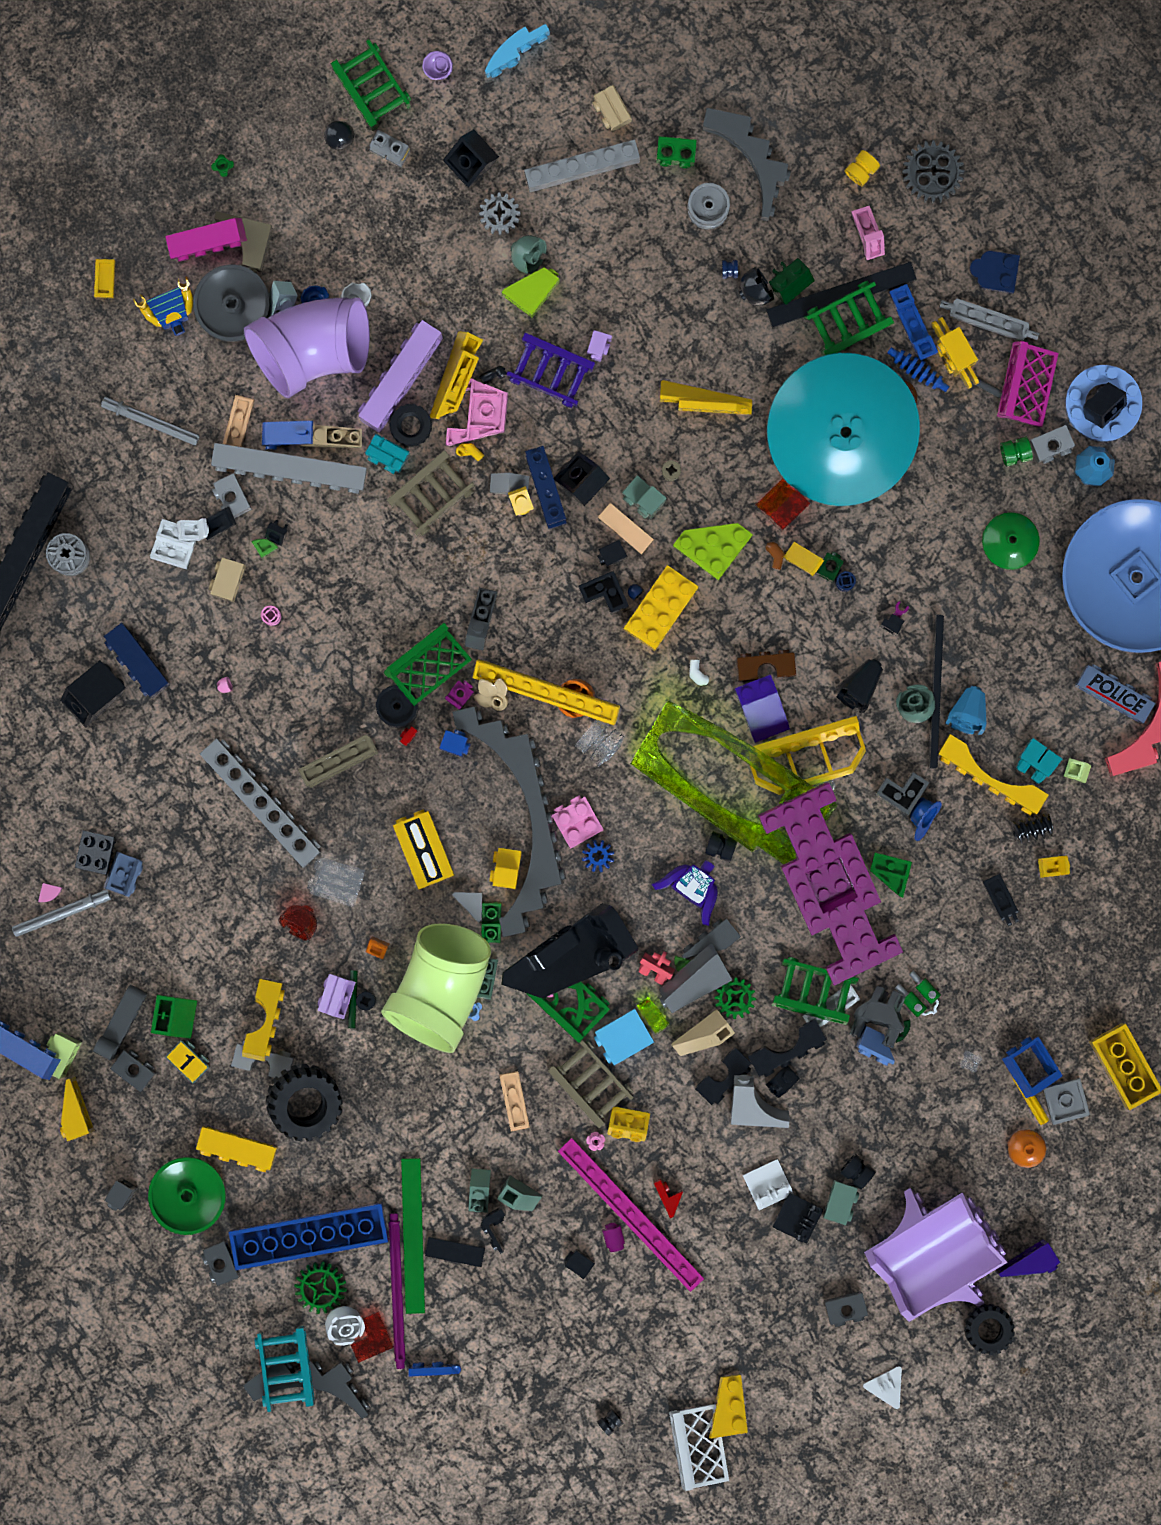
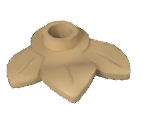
(490, 692)

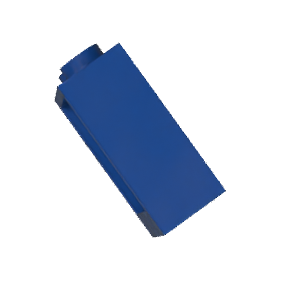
(1044, 1058)

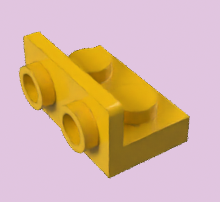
(628, 1124)

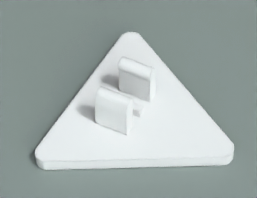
(887, 1387)

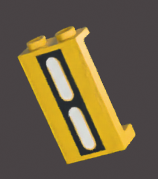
(423, 849)

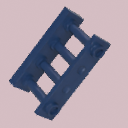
(545, 487)

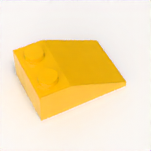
(75, 1116)

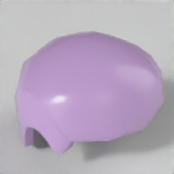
(437, 65)

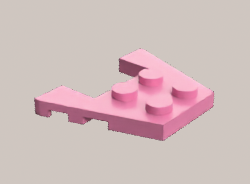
(485, 414)

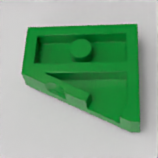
(891, 871)

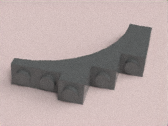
(735, 130)
(333, 1381)

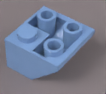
(872, 1044)

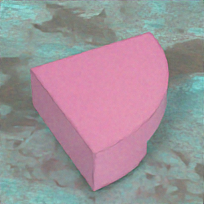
(49, 892)

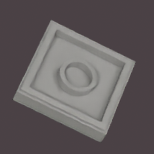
(1066, 1101)

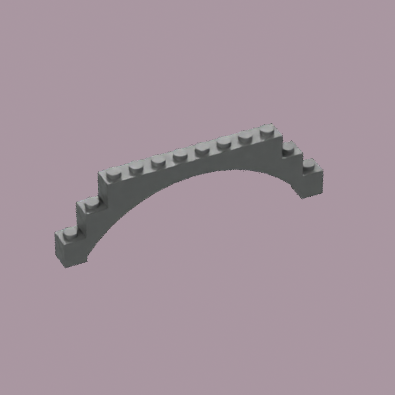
(521, 759)

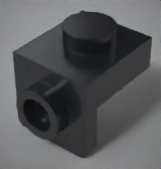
(782, 1081)

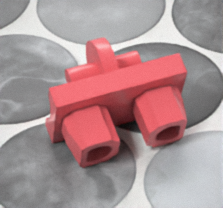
(658, 964)

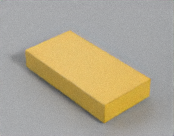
(104, 278)
(803, 559)

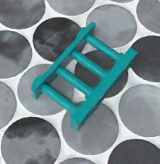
(301, 1356)

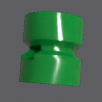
(1016, 451)

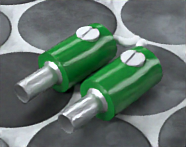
(927, 990)

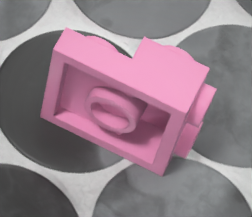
(577, 821)

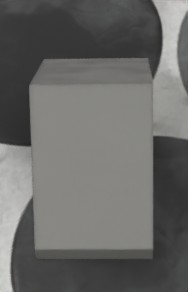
(507, 482)
(471, 902)

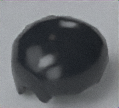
(339, 135)

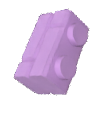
(336, 996)

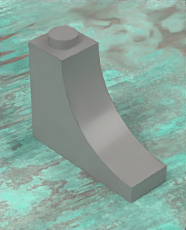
(751, 1110)

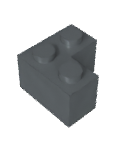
(902, 797)

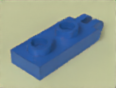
(436, 1368)

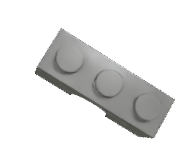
(277, 1061)

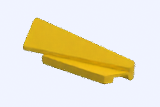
(457, 374)
(703, 400)

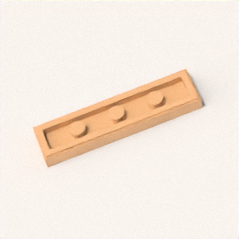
(238, 422)

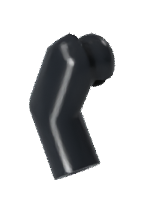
(493, 373)

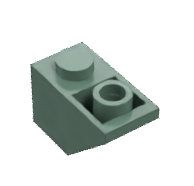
(479, 1190)
(518, 1195)

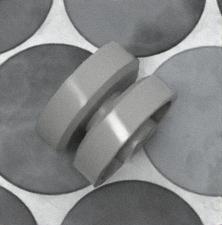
(708, 217)

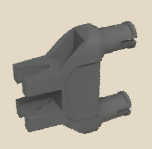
(881, 1014)

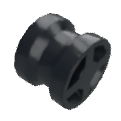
(369, 1000)

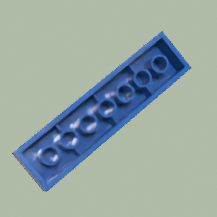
(308, 1236)

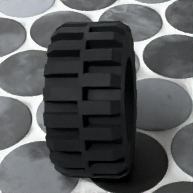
(310, 1125)

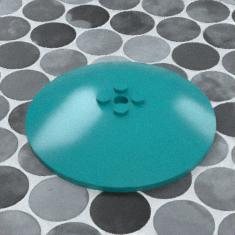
(837, 394)

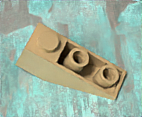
(335, 437)
(706, 1034)

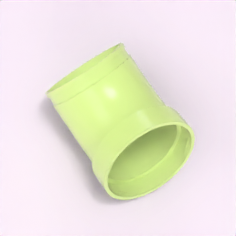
(439, 986)

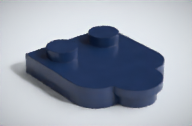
(996, 271)

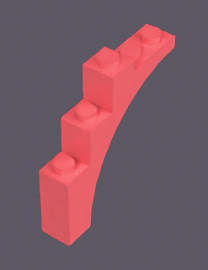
(1140, 752)

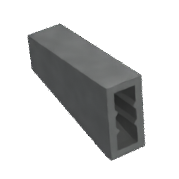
(695, 980)

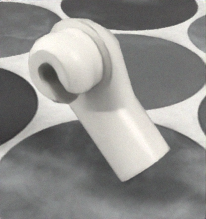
(696, 675)

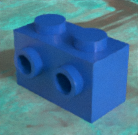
(455, 743)

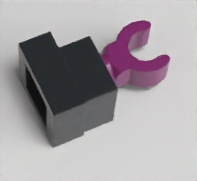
(894, 623)

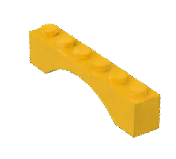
(958, 754)

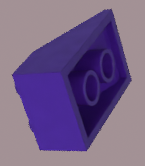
(762, 708)
(1034, 1260)

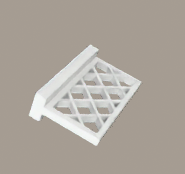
(683, 1453)

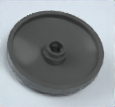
(229, 301)

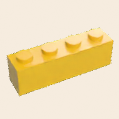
(236, 1148)

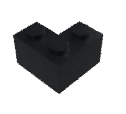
(607, 588)

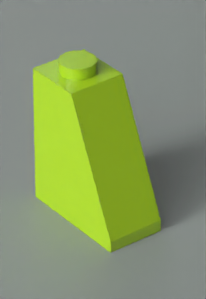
(532, 290)

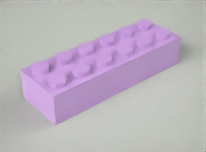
(400, 376)

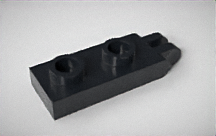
(1001, 899)

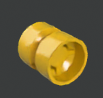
(864, 165)

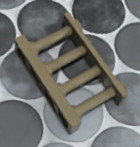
(427, 474)
(338, 761)
(585, 1101)

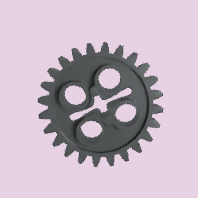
(932, 155)

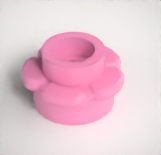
(595, 1136)

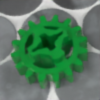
(744, 1007)

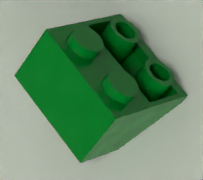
(174, 1016)

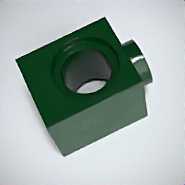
(826, 574)

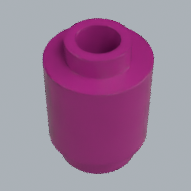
(613, 1237)

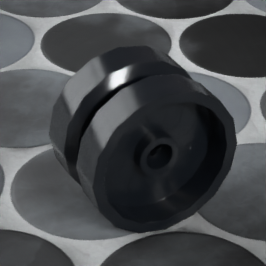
(388, 714)

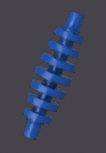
(924, 373)

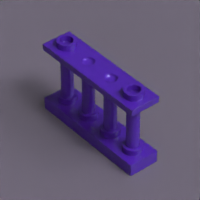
(548, 351)

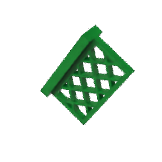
(414, 655)

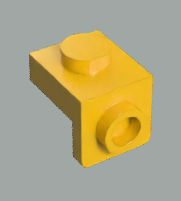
(520, 501)
(1054, 866)

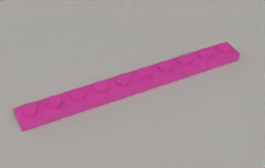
(631, 1214)

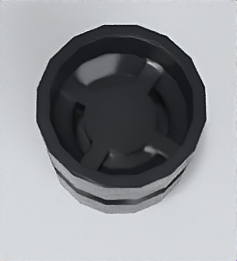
(721, 846)
(857, 1171)

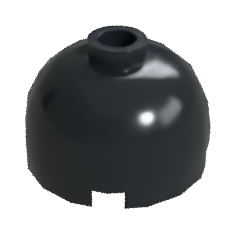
(755, 288)

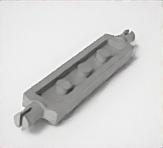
(989, 320)

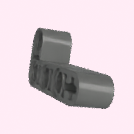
(121, 1022)

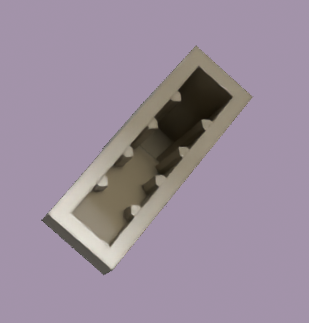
(257, 243)

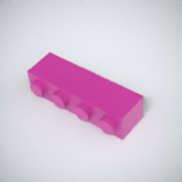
(206, 238)

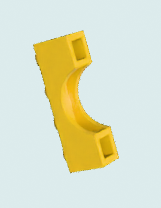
(257, 1043)

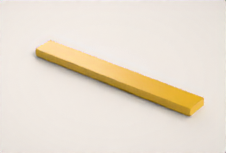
(548, 692)

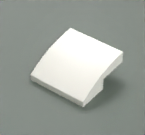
(170, 549)

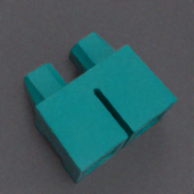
(1030, 758)

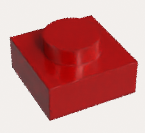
(408, 735)

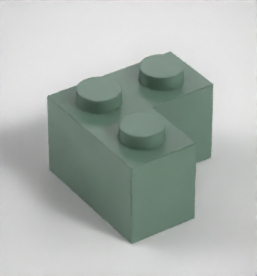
(644, 497)

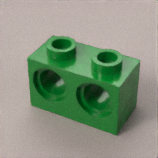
(676, 145)

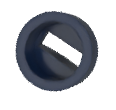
(635, 591)

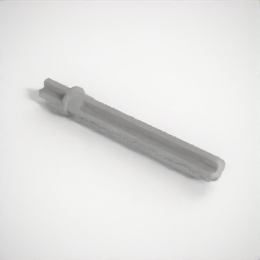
(149, 420)
(62, 912)

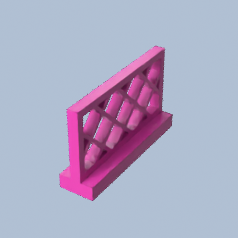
(1012, 383)

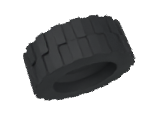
(396, 421)

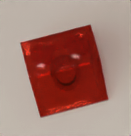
(782, 504)

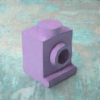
(598, 345)

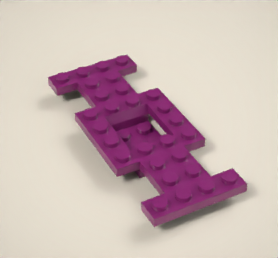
(823, 886)

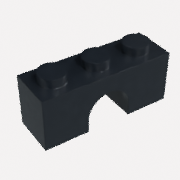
(714, 1090)

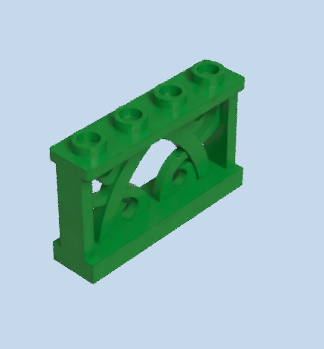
(572, 1025)

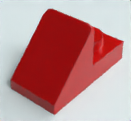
(670, 1202)

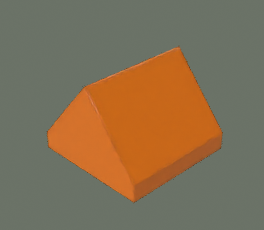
(377, 947)

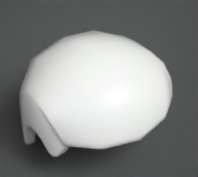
(357, 291)

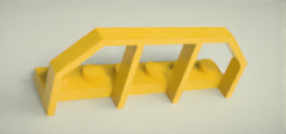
(812, 738)

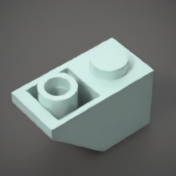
(281, 296)

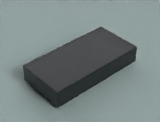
(220, 522)

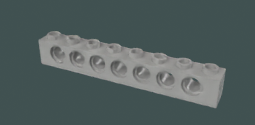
(211, 755)

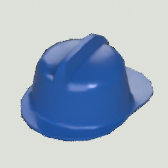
(923, 815)

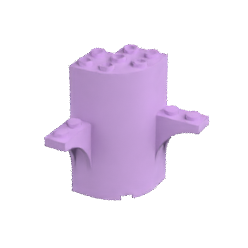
(937, 1255)

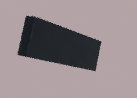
(455, 1251)

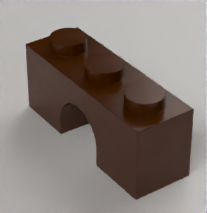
(782, 662)

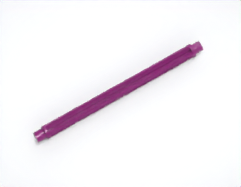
(397, 1296)

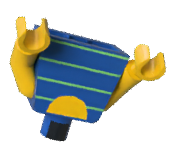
(169, 308)

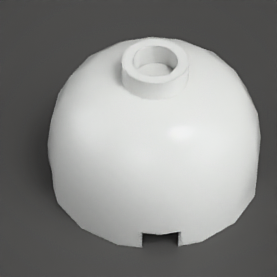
(344, 1325)

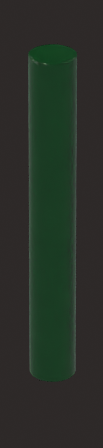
(352, 1004)

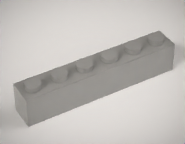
(582, 166)

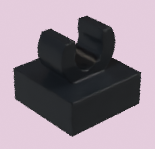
(276, 533)

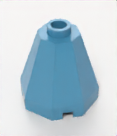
(1088, 469)
(969, 712)

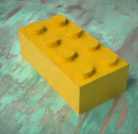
(661, 608)
(1126, 1066)

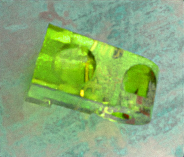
(652, 1015)

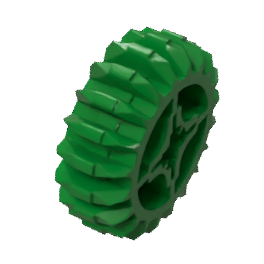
(328, 1290)

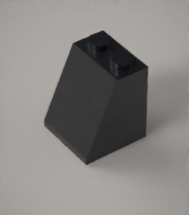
(92, 693)

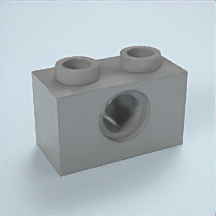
(1060, 436)
(231, 485)

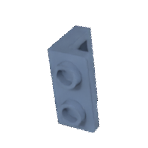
(123, 874)

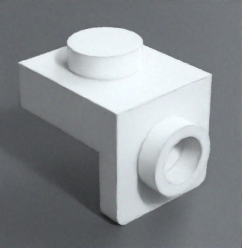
(192, 530)

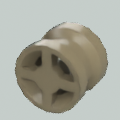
(668, 471)

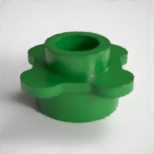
(222, 170)

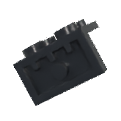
(495, 1217)

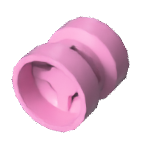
(273, 617)

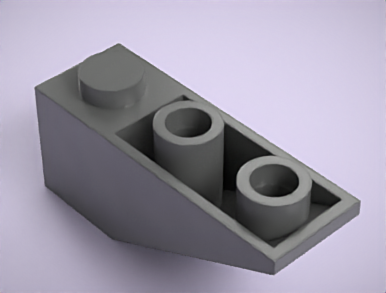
(481, 619)
(721, 937)

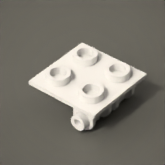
(768, 1184)

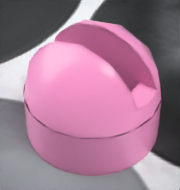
(224, 685)

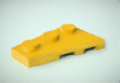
(730, 1408)

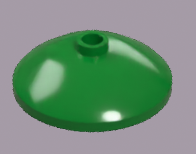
(1001, 550)

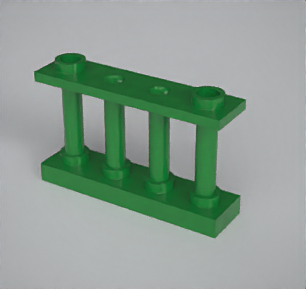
(362, 101)
(864, 329)
(801, 1005)

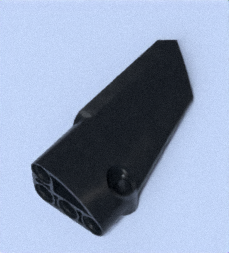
(573, 954)

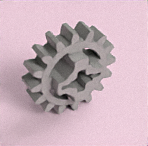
(492, 213)

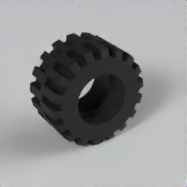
(977, 1317)

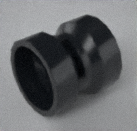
(614, 1420)

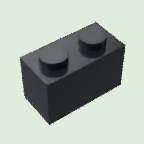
(1105, 405)

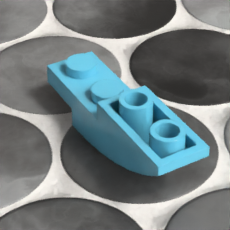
(507, 53)

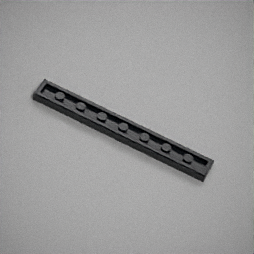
(798, 308)
(936, 690)

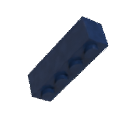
(136, 660)

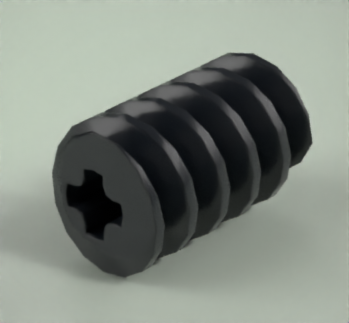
(1030, 828)

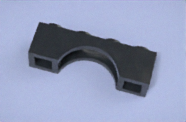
(766, 1060)

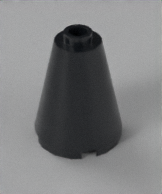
(860, 685)

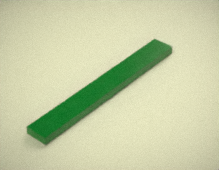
(413, 1235)

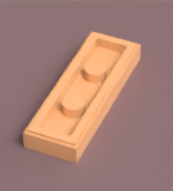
(625, 528)
(514, 1101)

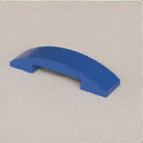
(912, 322)

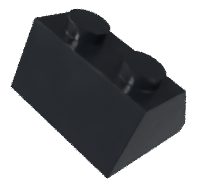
(470, 158)
(581, 478)

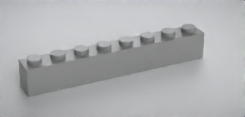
(289, 467)

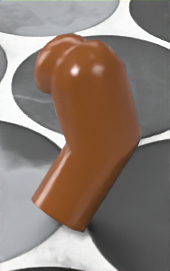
(777, 553)

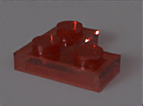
(377, 1340)

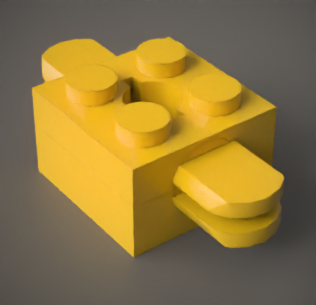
(956, 352)

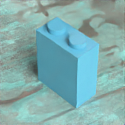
(623, 1037)

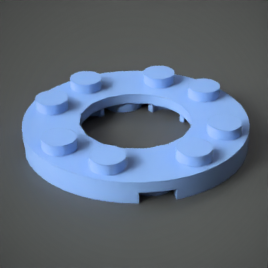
(1077, 395)

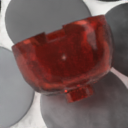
(300, 921)

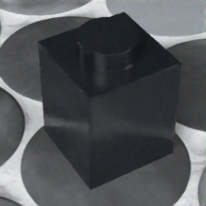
(611, 554)
(579, 1263)

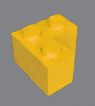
(506, 868)

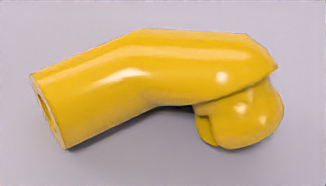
(469, 449)

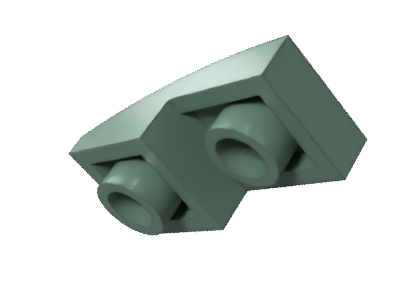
(488, 982)

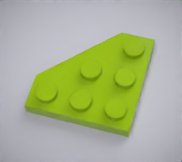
(713, 546)

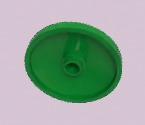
(187, 1195)

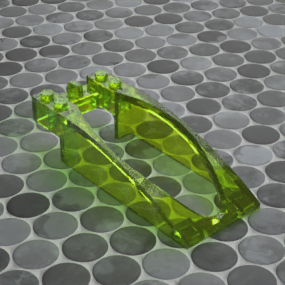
(746, 832)

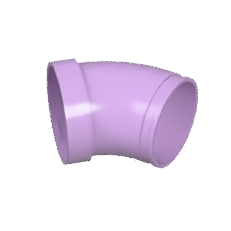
(310, 342)

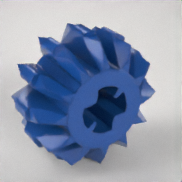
(601, 861)

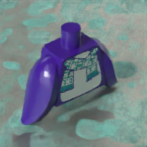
(694, 886)

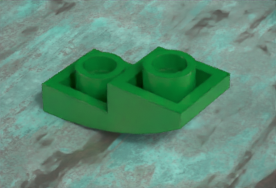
(490, 921)

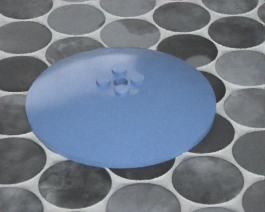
(1100, 572)

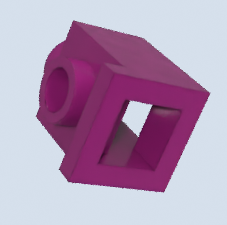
(459, 702)

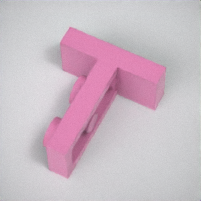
(869, 233)

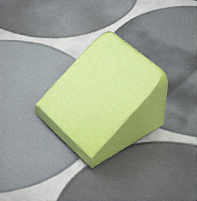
(1077, 770)

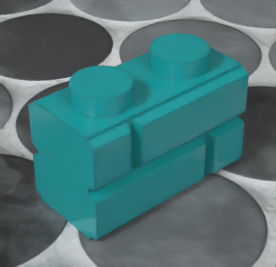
(387, 454)

